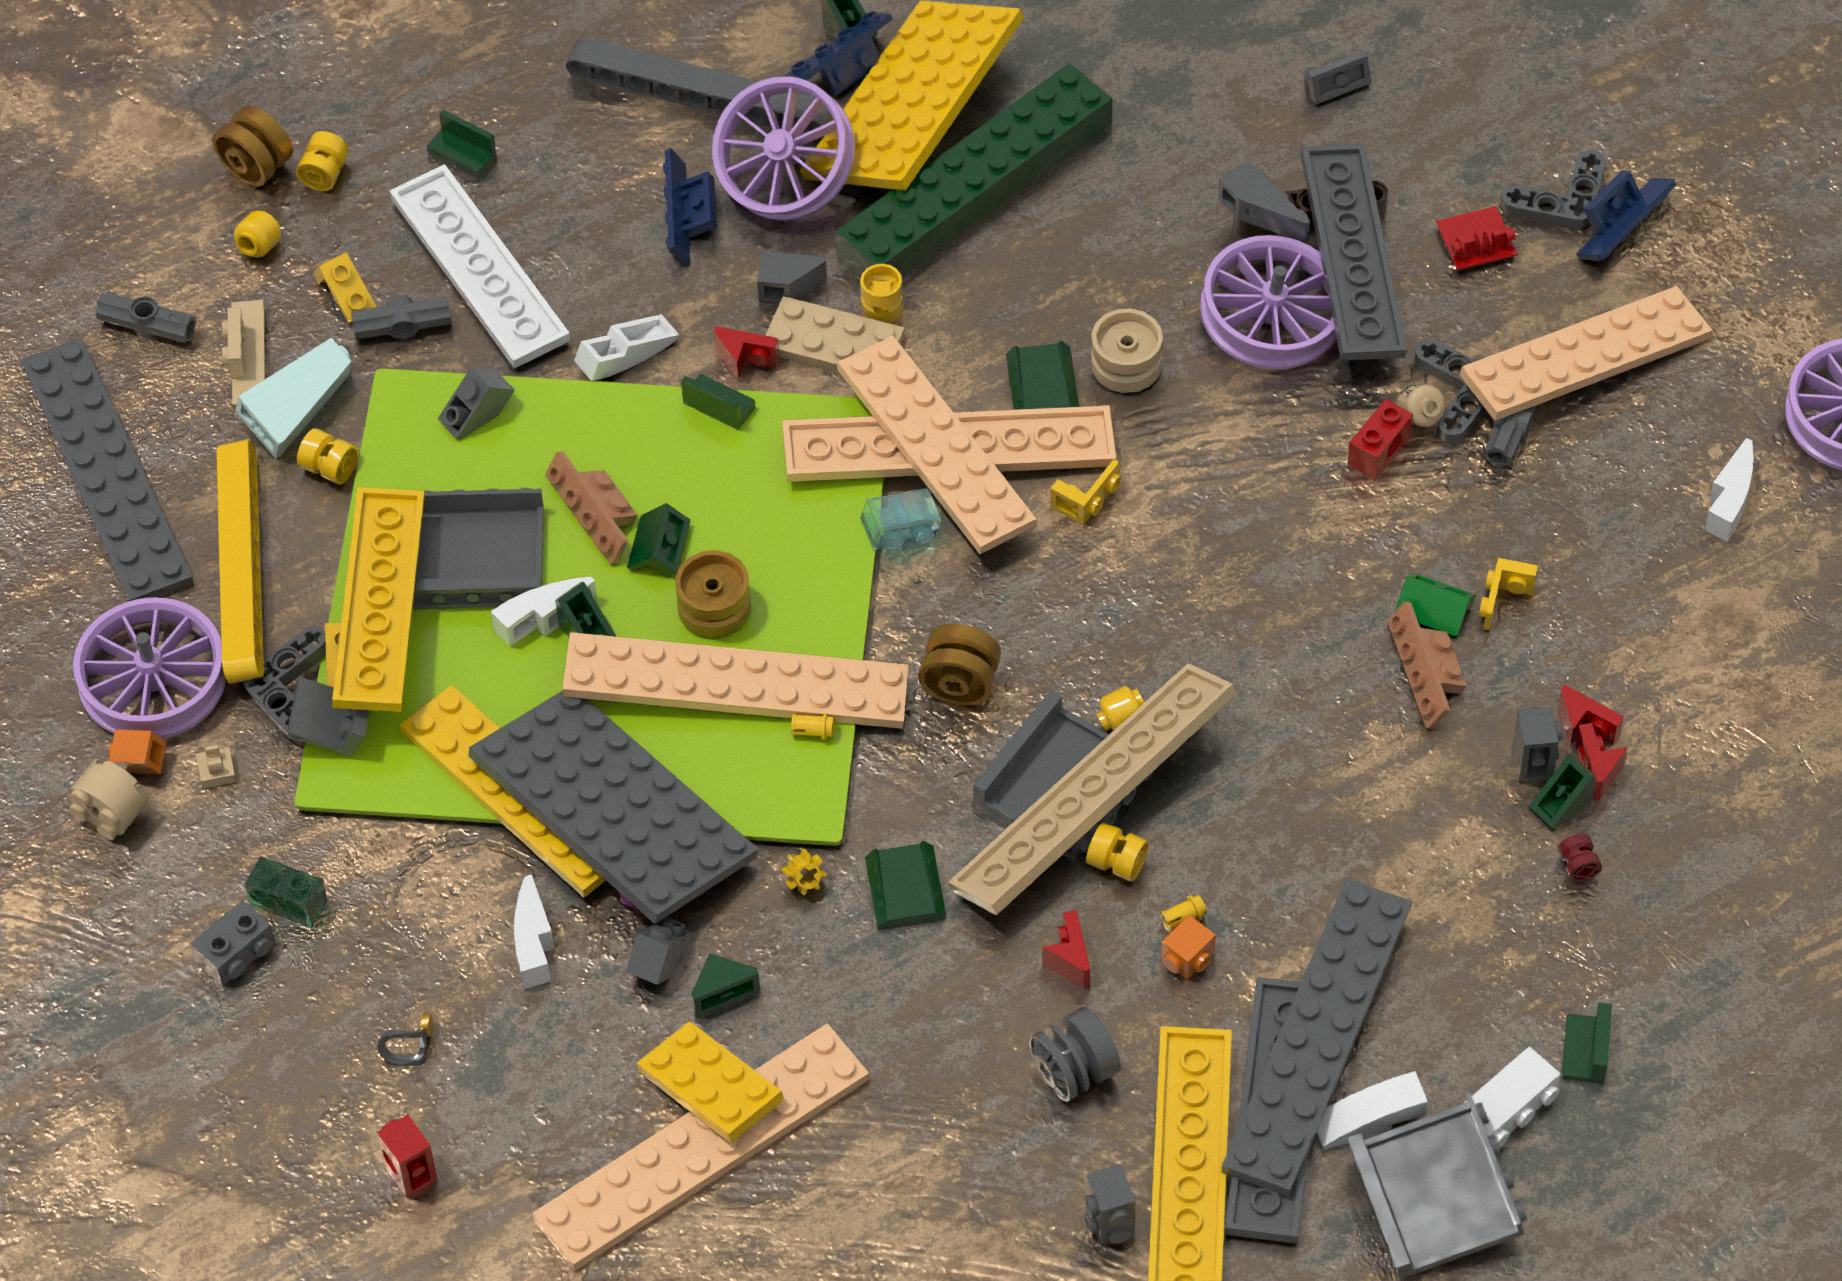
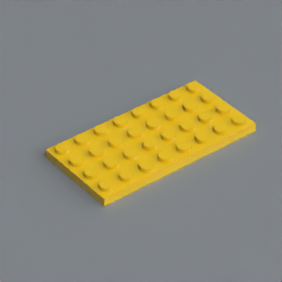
(918, 90)

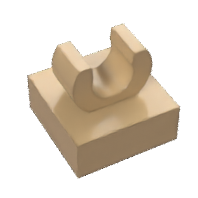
(215, 766)

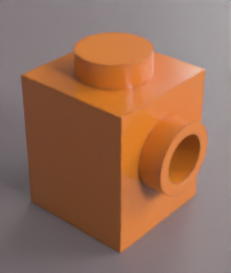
(137, 751)
(1188, 948)

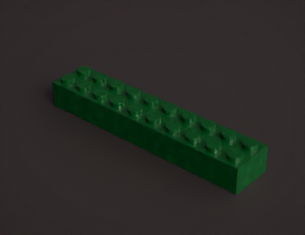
(977, 173)

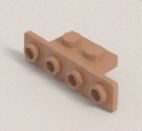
(594, 503)
(1427, 662)

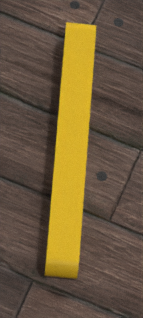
(239, 562)

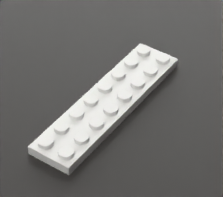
(480, 266)

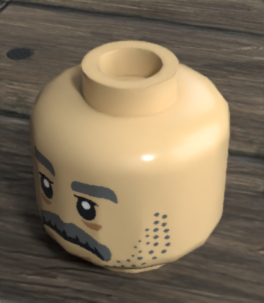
(1424, 402)

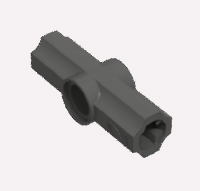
(146, 317)
(401, 317)
(1507, 436)

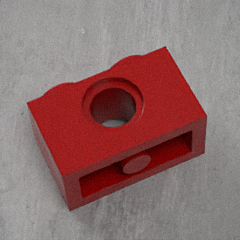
(1380, 439)
(407, 1155)

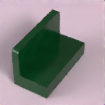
(463, 145)
(717, 400)
(659, 540)
(1587, 1045)

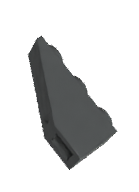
(1258, 202)

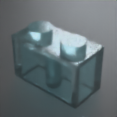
(901, 519)

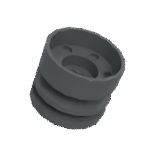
(1075, 1054)

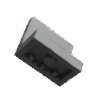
(320, 724)

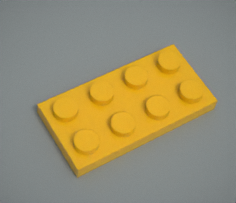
(710, 1081)

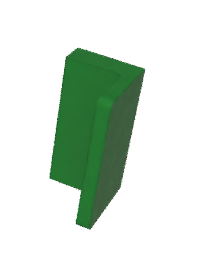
(1436, 603)

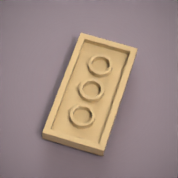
(824, 334)

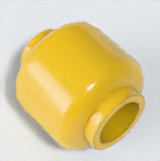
(257, 234)
(1118, 707)

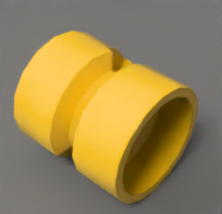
(322, 161)
(881, 293)
(325, 455)
(1106, 848)

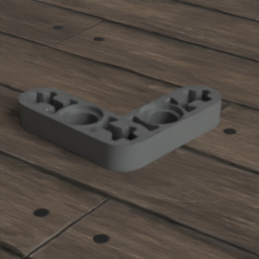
(1564, 205)
(1432, 366)
(276, 686)

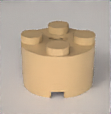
(106, 798)

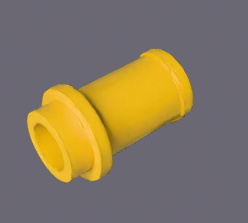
(813, 725)
(1175, 915)

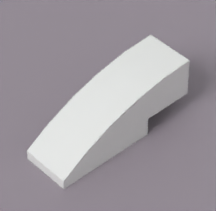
(624, 346)
(1731, 493)
(533, 610)
(531, 936)
(1373, 1110)

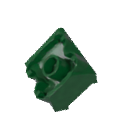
(1042, 377)
(905, 885)

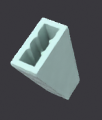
(292, 396)

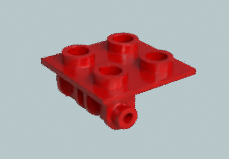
(1477, 238)

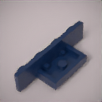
(846, 57)
(689, 205)
(1619, 210)

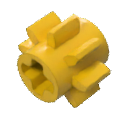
(810, 879)

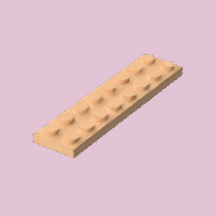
(1585, 353)
(936, 444)

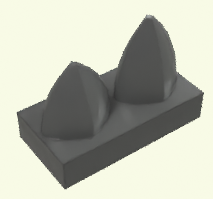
(1338, 77)

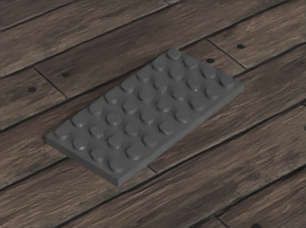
(613, 804)

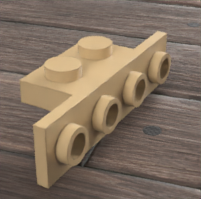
(245, 345)

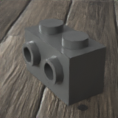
(1536, 744)
(233, 943)
(1109, 1206)

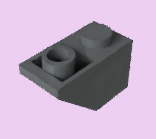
(789, 275)
(475, 401)
(659, 950)

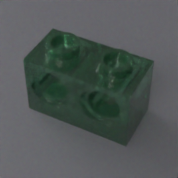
(286, 892)

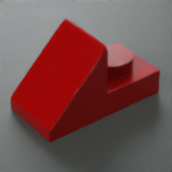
(740, 347)
(1579, 710)
(1601, 762)
(1070, 955)

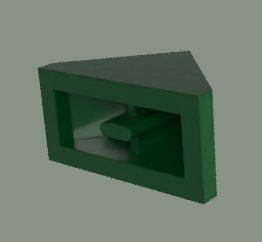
(841, 15)
(580, 613)
(1565, 792)
(723, 983)

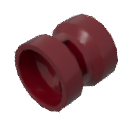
(1579, 855)

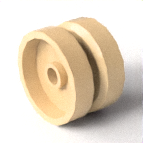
(1126, 350)

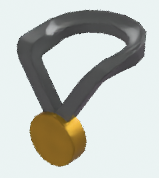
(423, 1032)

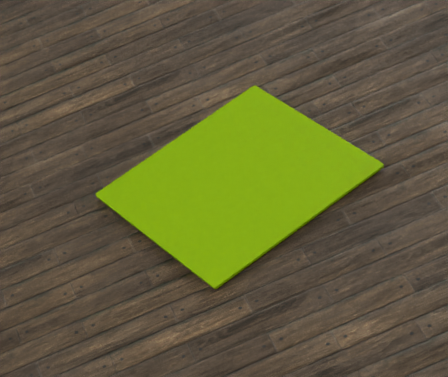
(796, 539)

